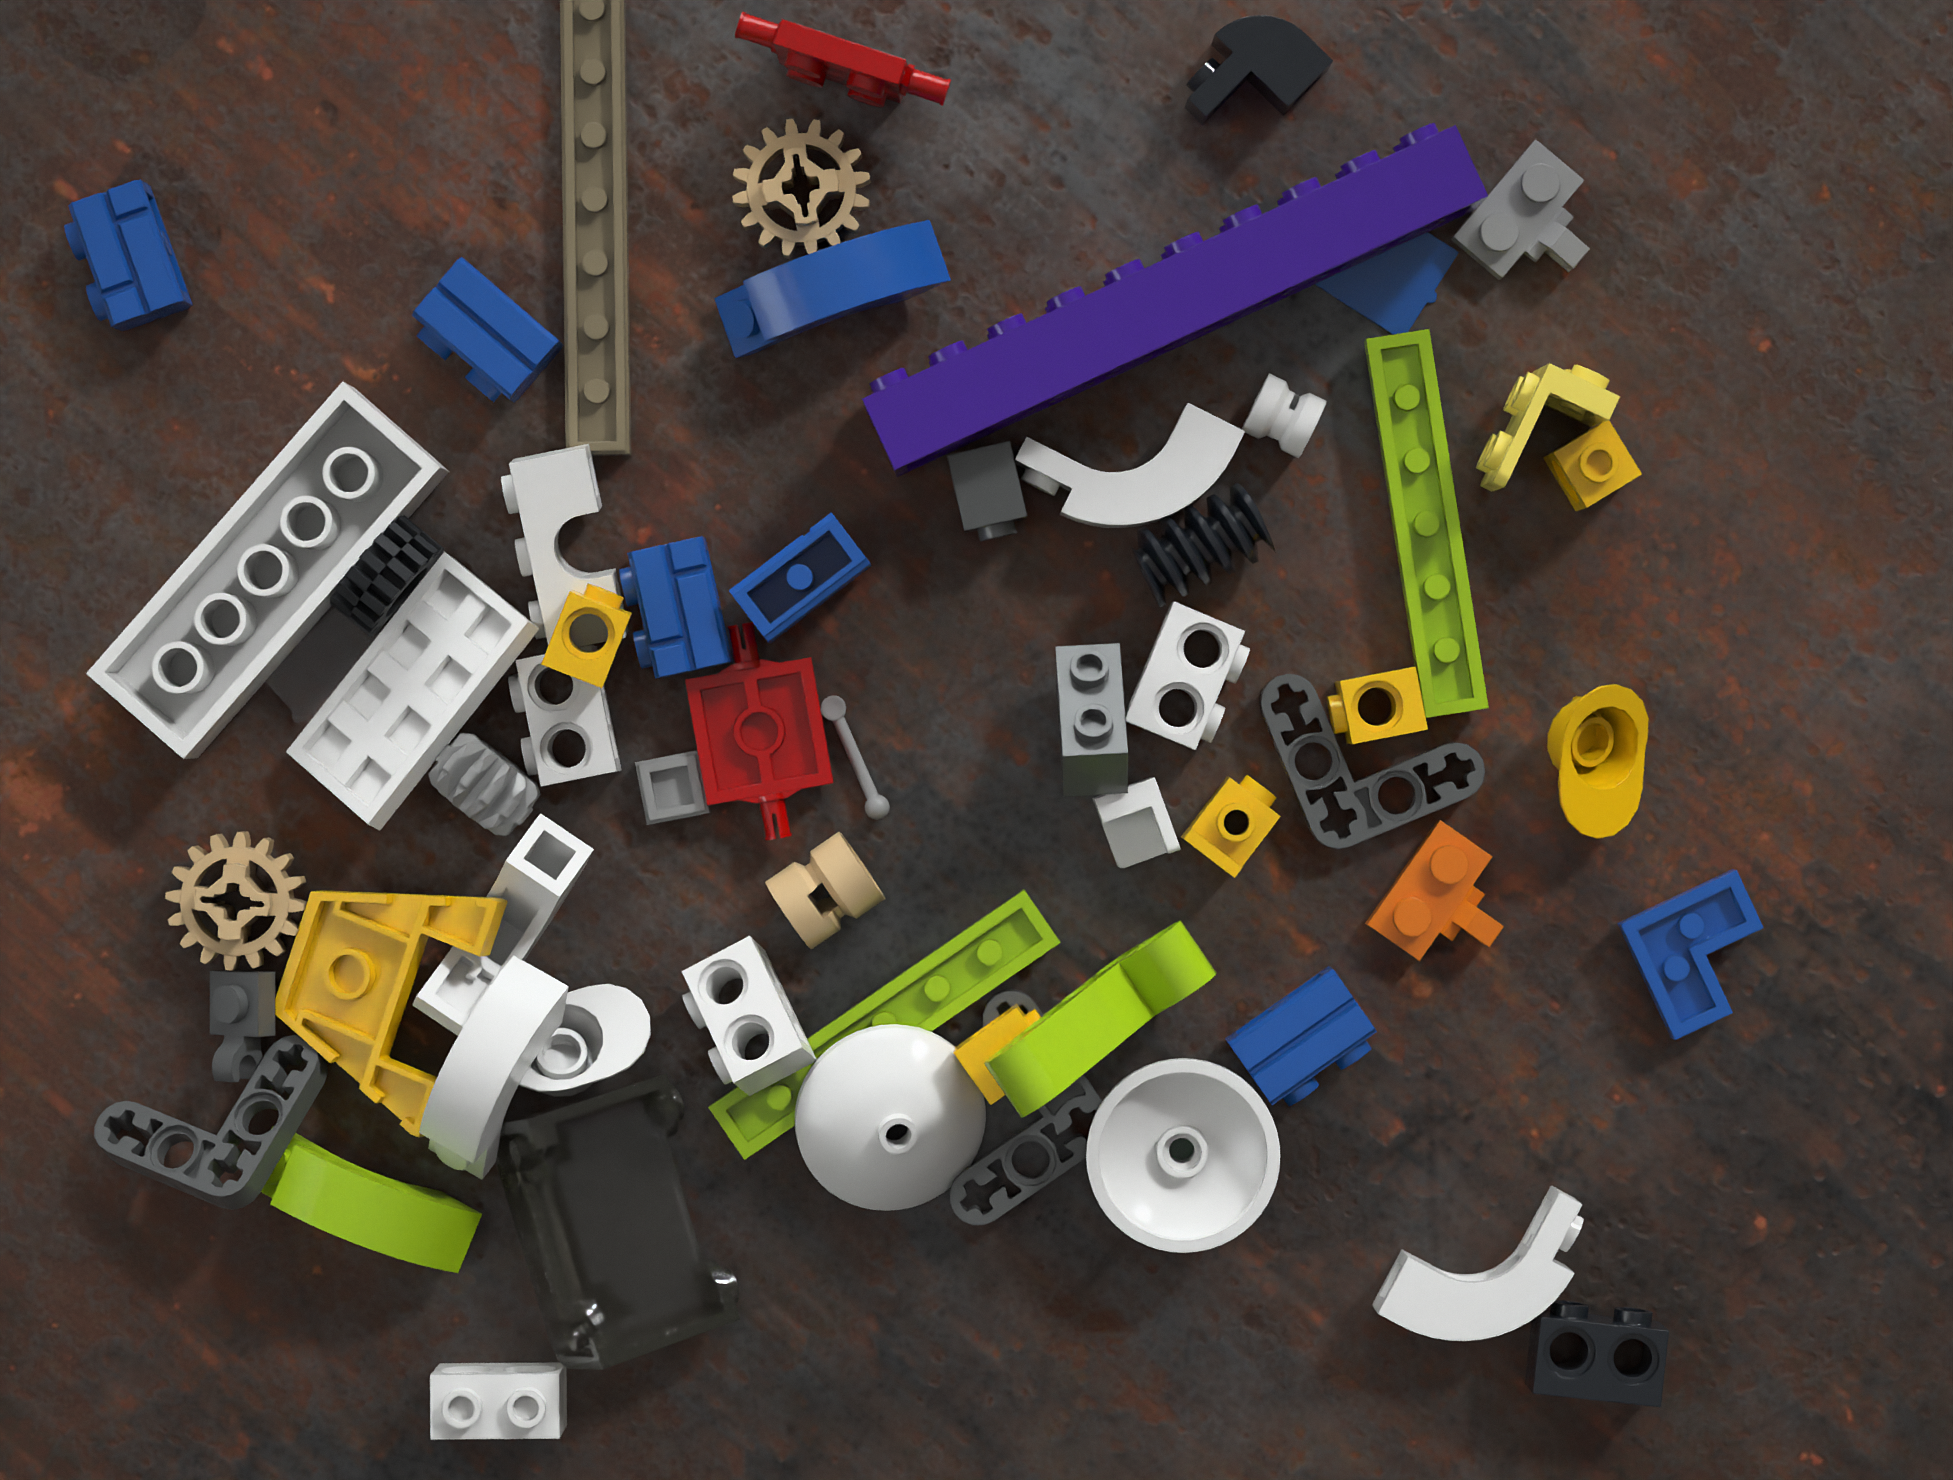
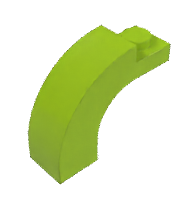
(370, 1208)

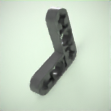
(1362, 793)
(1056, 1111)
(219, 1152)

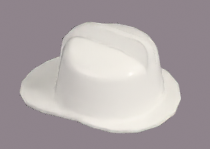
(598, 1038)

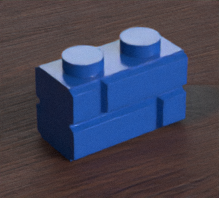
(127, 255)
(486, 331)
(800, 578)
(677, 608)
(1302, 1037)

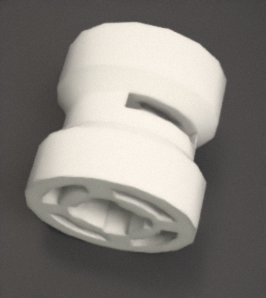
(1284, 415)

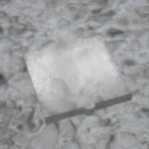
(319, 665)

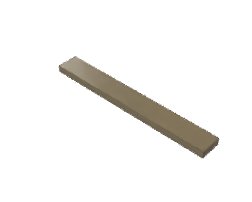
(595, 226)

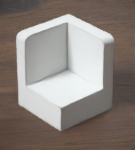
(1137, 823)

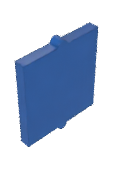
(1394, 284)

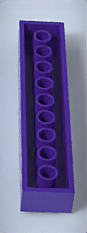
(1174, 300)

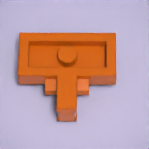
(1436, 895)

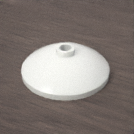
(880, 1081)
(1191, 1200)

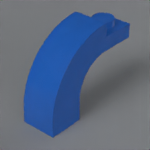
(831, 285)

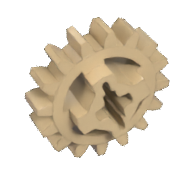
(771, 192)
(233, 930)

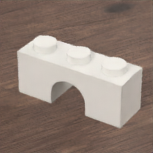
(548, 493)

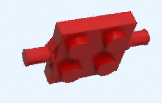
(821, 56)
(759, 731)

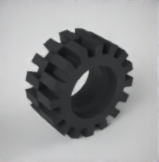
(386, 575)

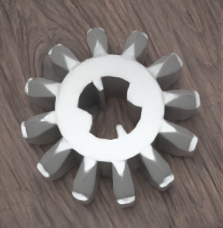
(484, 784)

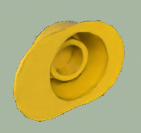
(1600, 758)

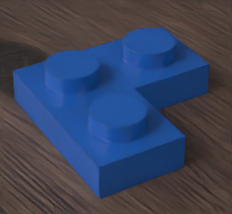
(1673, 945)

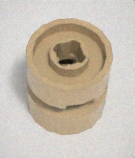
(844, 877)

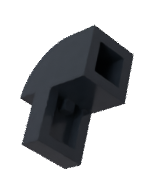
(1267, 54)

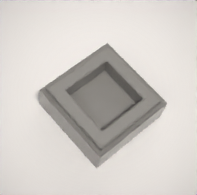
(672, 787)

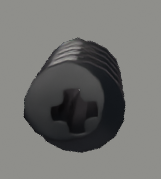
(1201, 543)

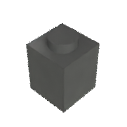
(987, 490)

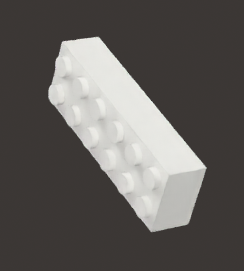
(265, 572)

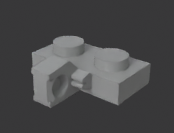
(1525, 216)

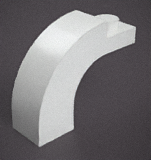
(1160, 488)
(535, 885)
(489, 1063)
(1490, 1301)

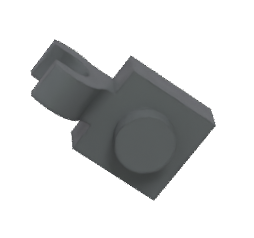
(242, 1012)

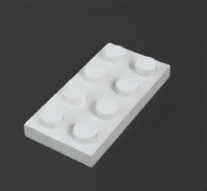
(412, 691)

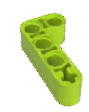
(1099, 1017)

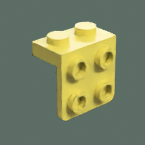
(1572, 392)

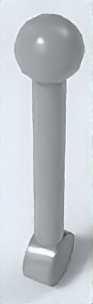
(834, 709)

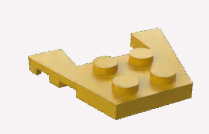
(356, 974)

